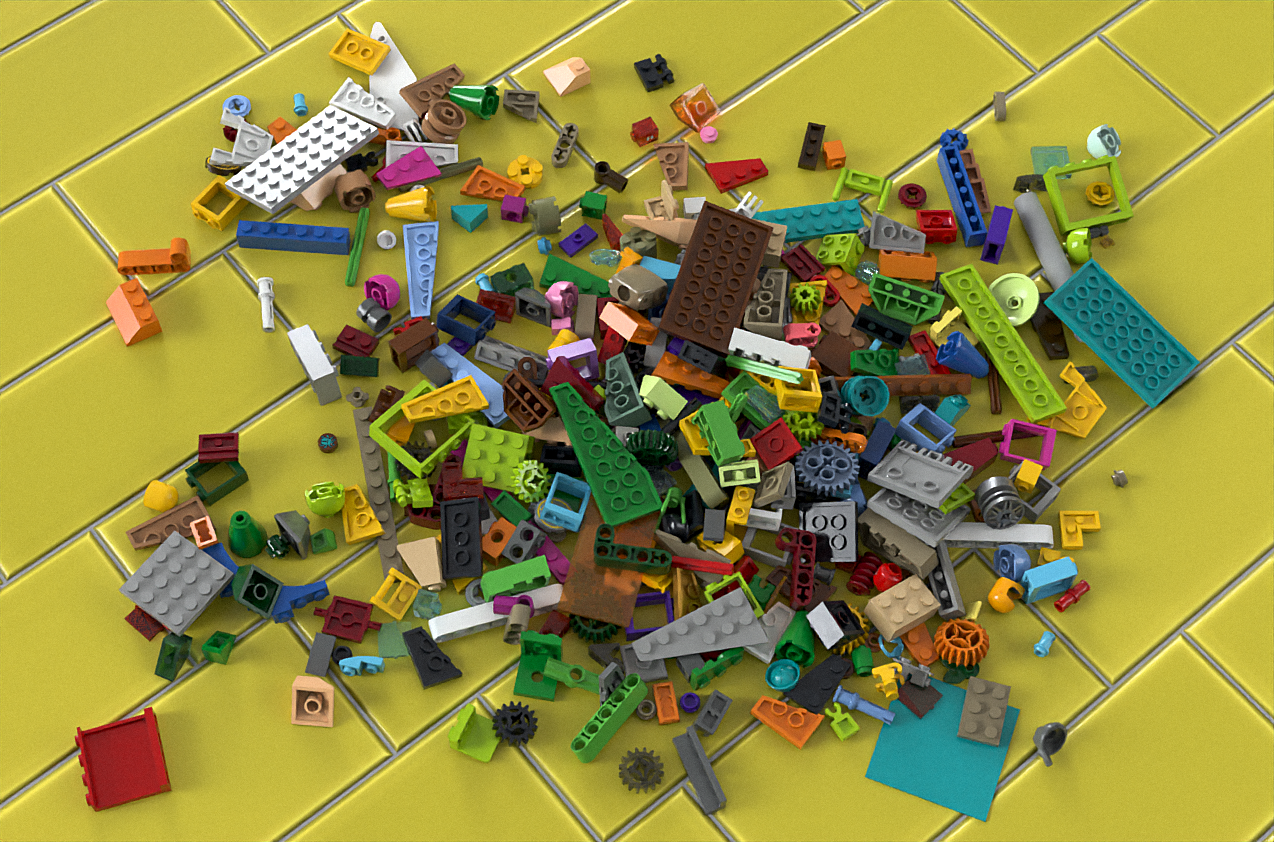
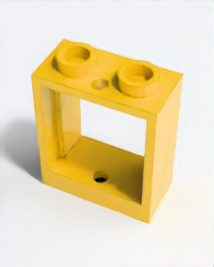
(228, 214)
(796, 399)

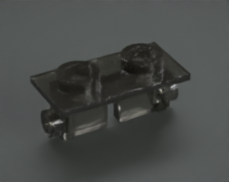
(908, 403)

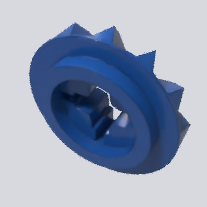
(948, 135)

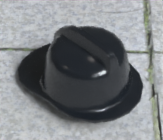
(672, 524)

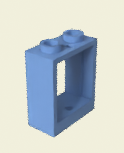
(929, 421)

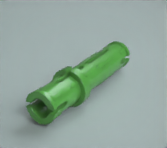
(393, 474)

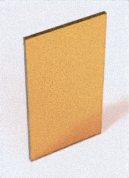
(604, 591)

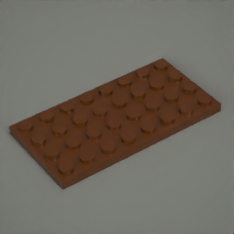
(715, 278)

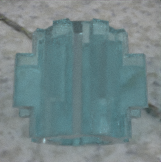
(866, 270)

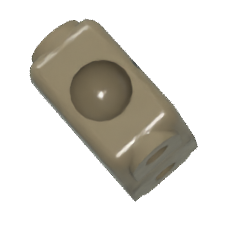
(636, 284)

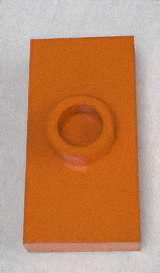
(665, 703)

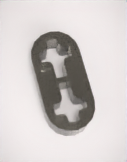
(1088, 372)

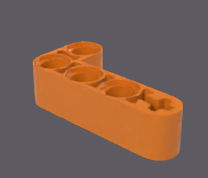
(156, 261)

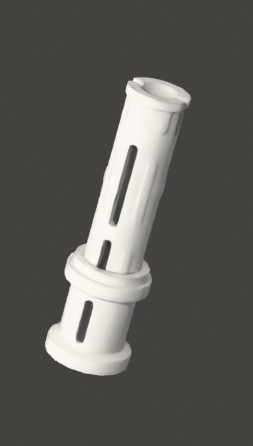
(266, 297)

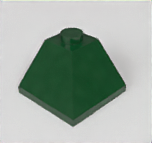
(256, 589)

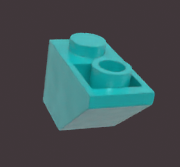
(953, 408)

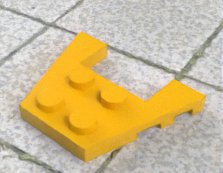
(1082, 405)
(698, 445)

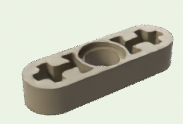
(563, 138)

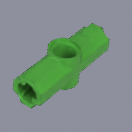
(562, 672)

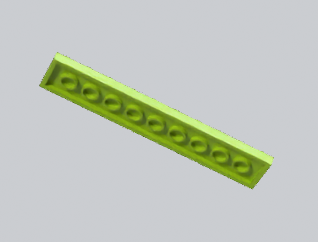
(1002, 344)

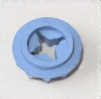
(240, 101)

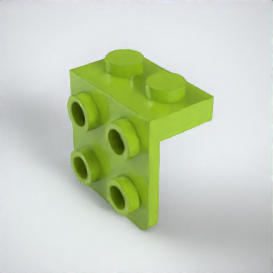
(841, 250)
(474, 735)

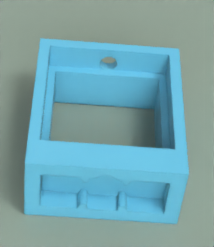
(560, 515)
(1048, 579)

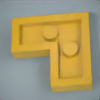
(1073, 524)

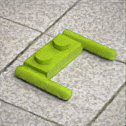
(865, 183)

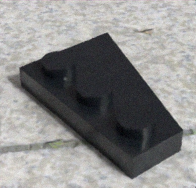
(429, 661)
(819, 684)

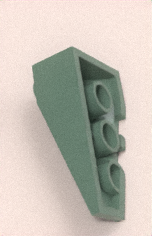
(623, 402)

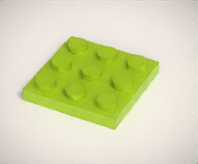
(494, 455)

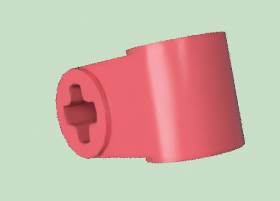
(800, 335)

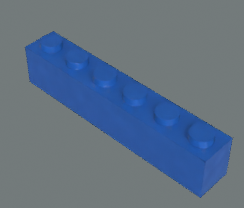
(961, 196)
(293, 237)

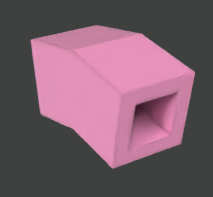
(559, 324)

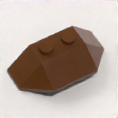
(525, 402)

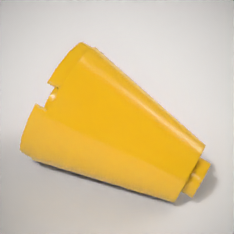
(413, 205)

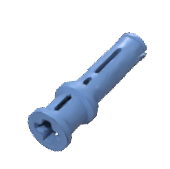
(854, 701)

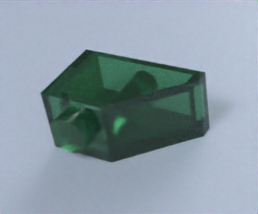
(172, 655)

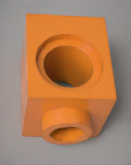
(834, 154)

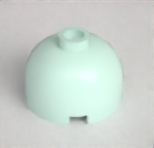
(1103, 142)

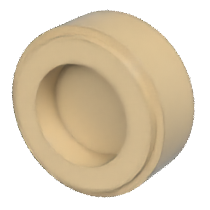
(430, 439)

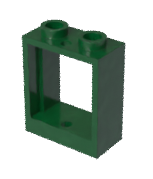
(221, 491)

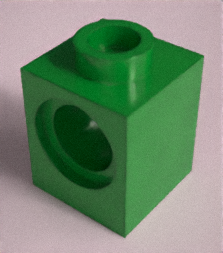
(593, 205)

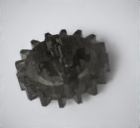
(418, 452)
(648, 768)

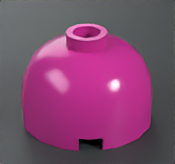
(383, 290)

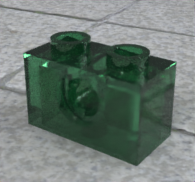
(518, 274)

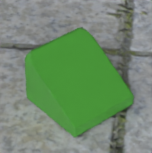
(323, 541)

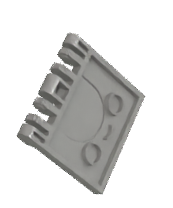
(920, 474)

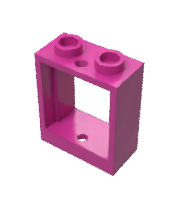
(1047, 444)

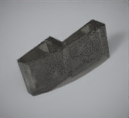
(1028, 182)

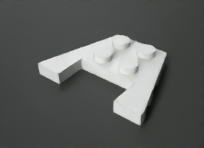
(249, 143)

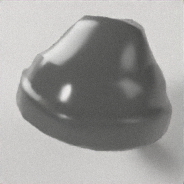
(1049, 740)

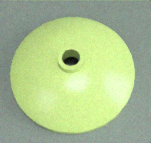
(1015, 288)

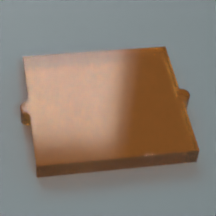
(776, 592)

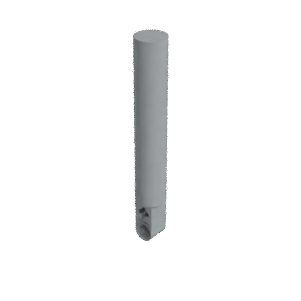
(1044, 240)

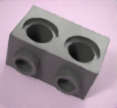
(519, 540)

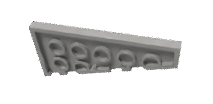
(714, 627)

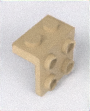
(663, 205)

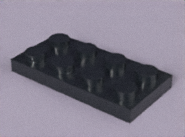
(461, 538)

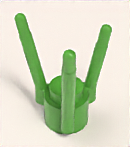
(672, 500)

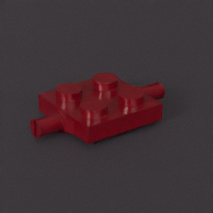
(347, 619)

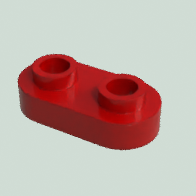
(831, 291)

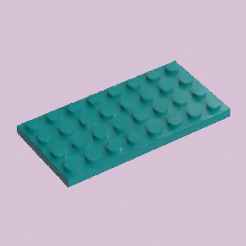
(1122, 333)

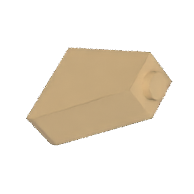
(425, 562)

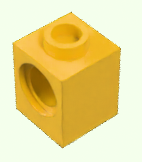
(1027, 476)

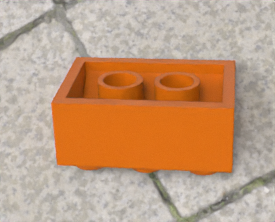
(907, 265)
(133, 312)

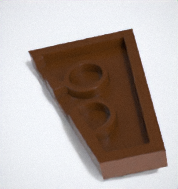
(819, 592)

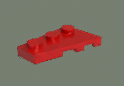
(736, 173)

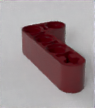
(425, 518)
(798, 569)

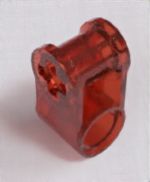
(556, 624)

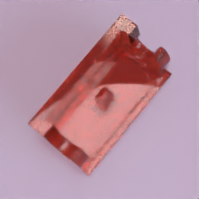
(500, 303)

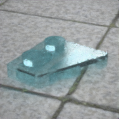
(764, 403)

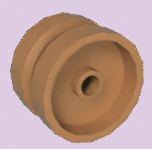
(443, 122)

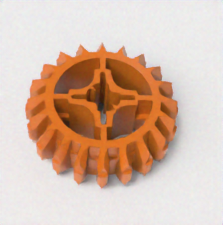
(961, 644)

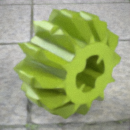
(798, 301)

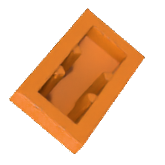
(204, 533)

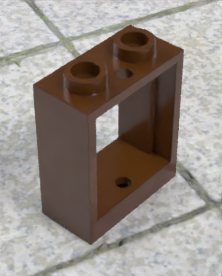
(413, 343)

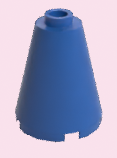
(962, 356)

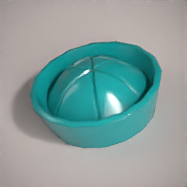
(783, 675)

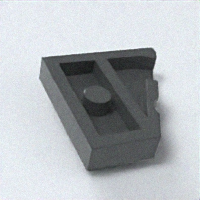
(609, 681)

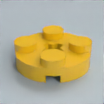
(527, 164)

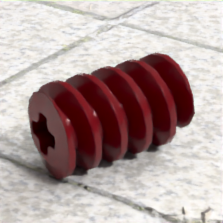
(862, 577)

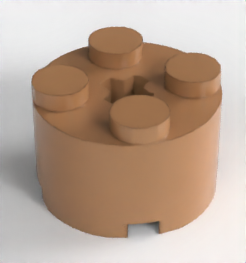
(354, 191)

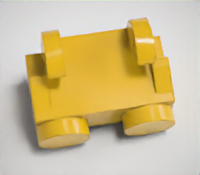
(888, 678)

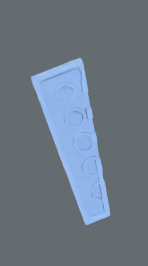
(420, 255)
(489, 387)

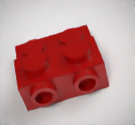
(937, 225)

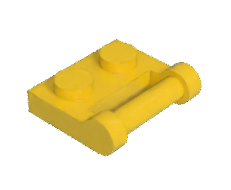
(401, 597)

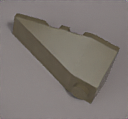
(766, 310)
(677, 548)

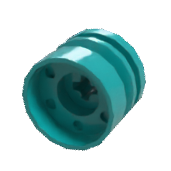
(874, 391)

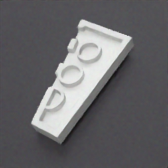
(439, 153)

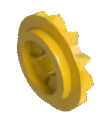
(1104, 189)

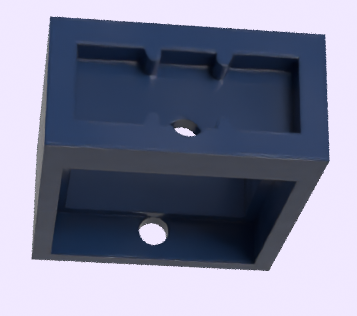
(470, 309)
(875, 448)

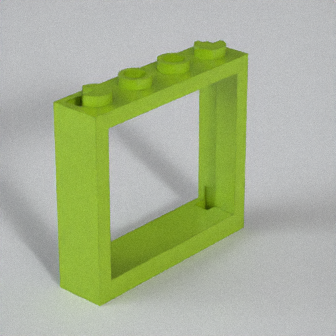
(1057, 201)
(392, 415)

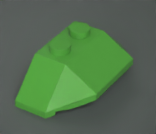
(904, 300)

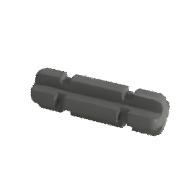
(1102, 230)

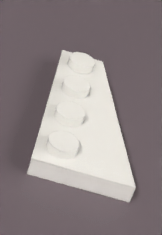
(358, 103)

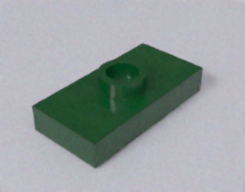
(359, 365)

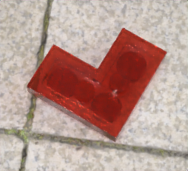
(456, 487)

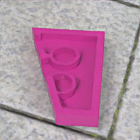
(409, 169)

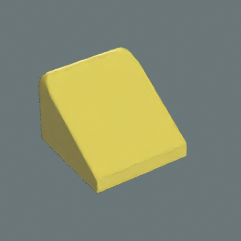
(972, 611)

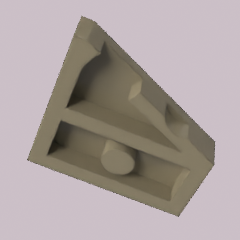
(522, 103)

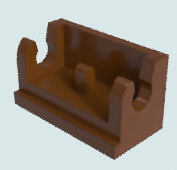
(385, 401)

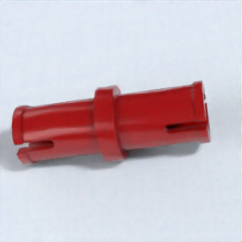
(1072, 596)

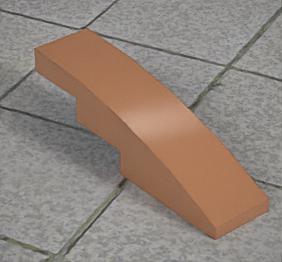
(976, 181)

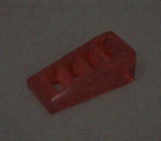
(612, 232)

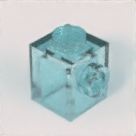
(427, 605)

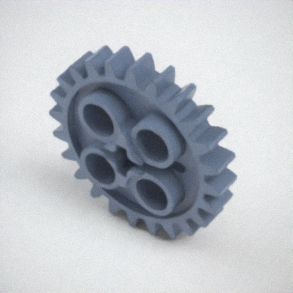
(827, 467)

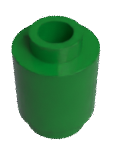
(862, 661)

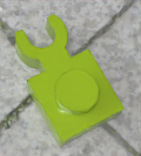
(843, 724)

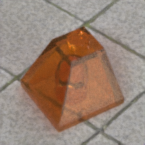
(695, 108)

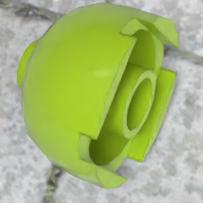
(1079, 246)
(325, 499)

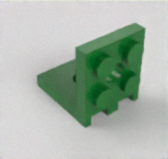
(534, 655)

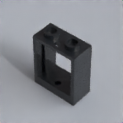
(703, 359)

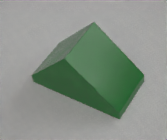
(218, 647)

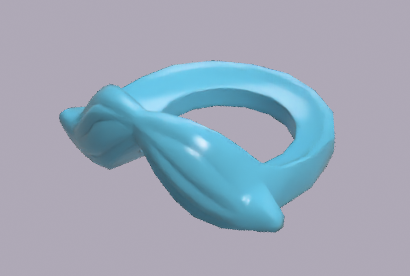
(896, 652)

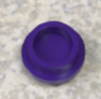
(690, 702)

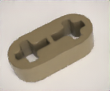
(999, 106)

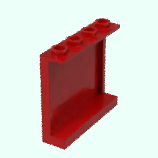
(123, 761)

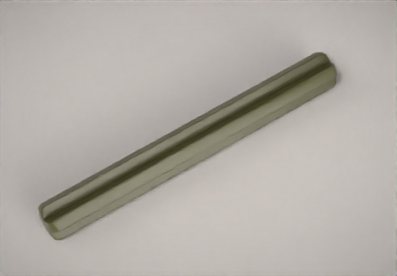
(448, 172)

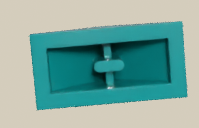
(469, 215)

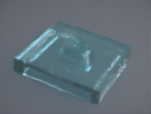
(1049, 156)

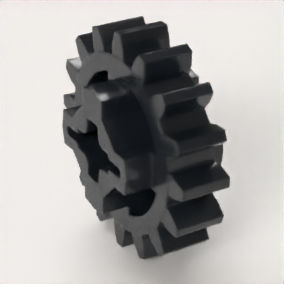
(510, 715)

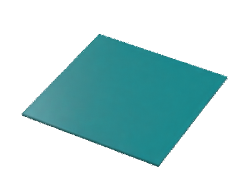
(933, 762)

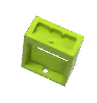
(714, 587)

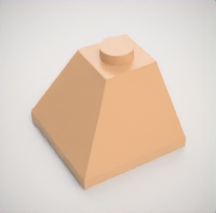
(568, 75)
(312, 702)

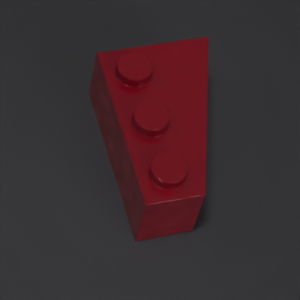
(564, 372)

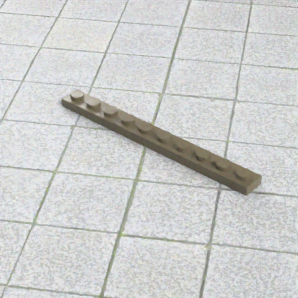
(378, 492)

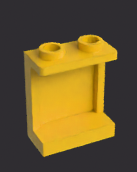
(739, 511)

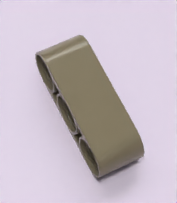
(586, 316)
(516, 622)

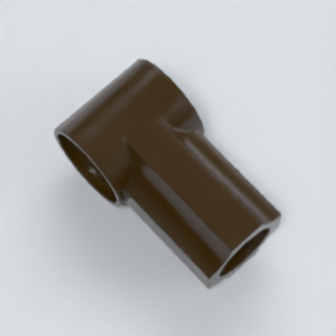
(609, 177)

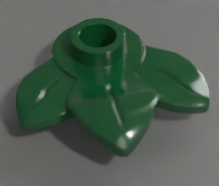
(958, 674)

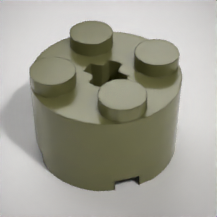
(545, 216)
(640, 241)

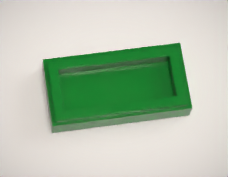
(511, 509)

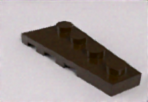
(1049, 330)

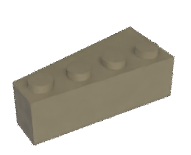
(896, 544)

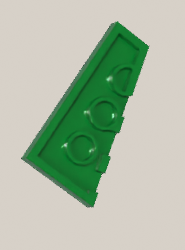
(560, 270)

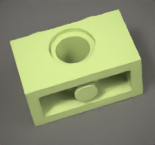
(739, 473)

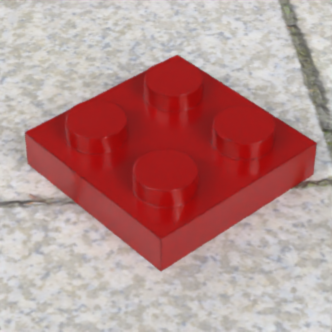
(776, 444)

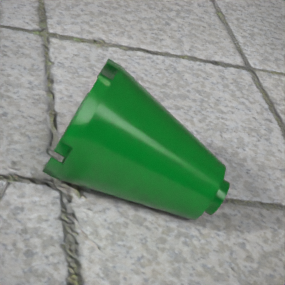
(476, 99)
(246, 535)
(797, 641)

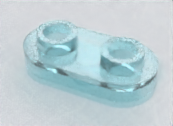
(605, 257)

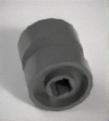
(374, 315)

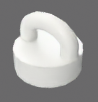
(386, 239)

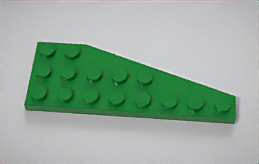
(613, 474)

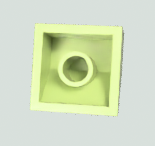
(661, 397)

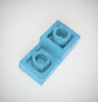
(354, 665)

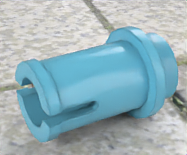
(300, 107)
(483, 281)
(1042, 647)

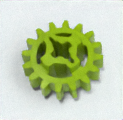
(803, 424)
(527, 472)

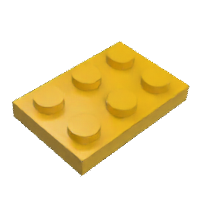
(359, 51)

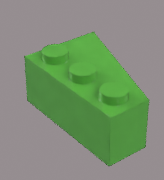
(719, 432)
(516, 579)

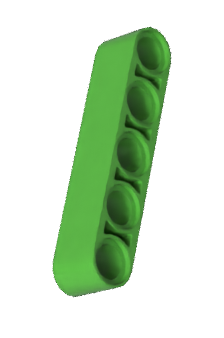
(609, 718)

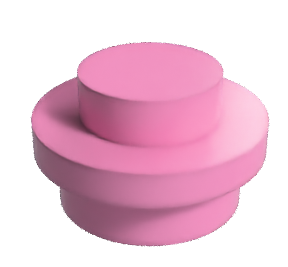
(708, 134)

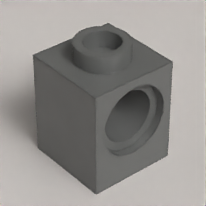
(688, 663)

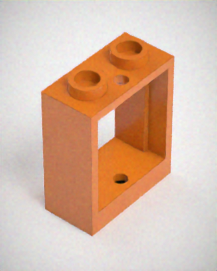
(629, 323)

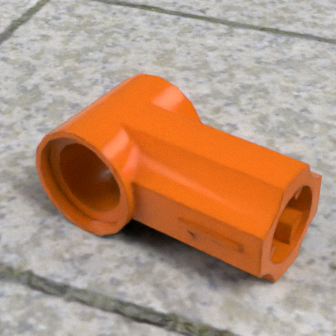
(390, 134)

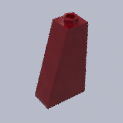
(978, 454)

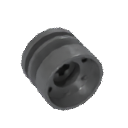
(999, 502)

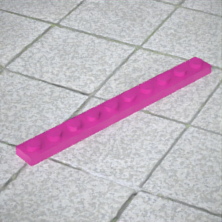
(555, 559)

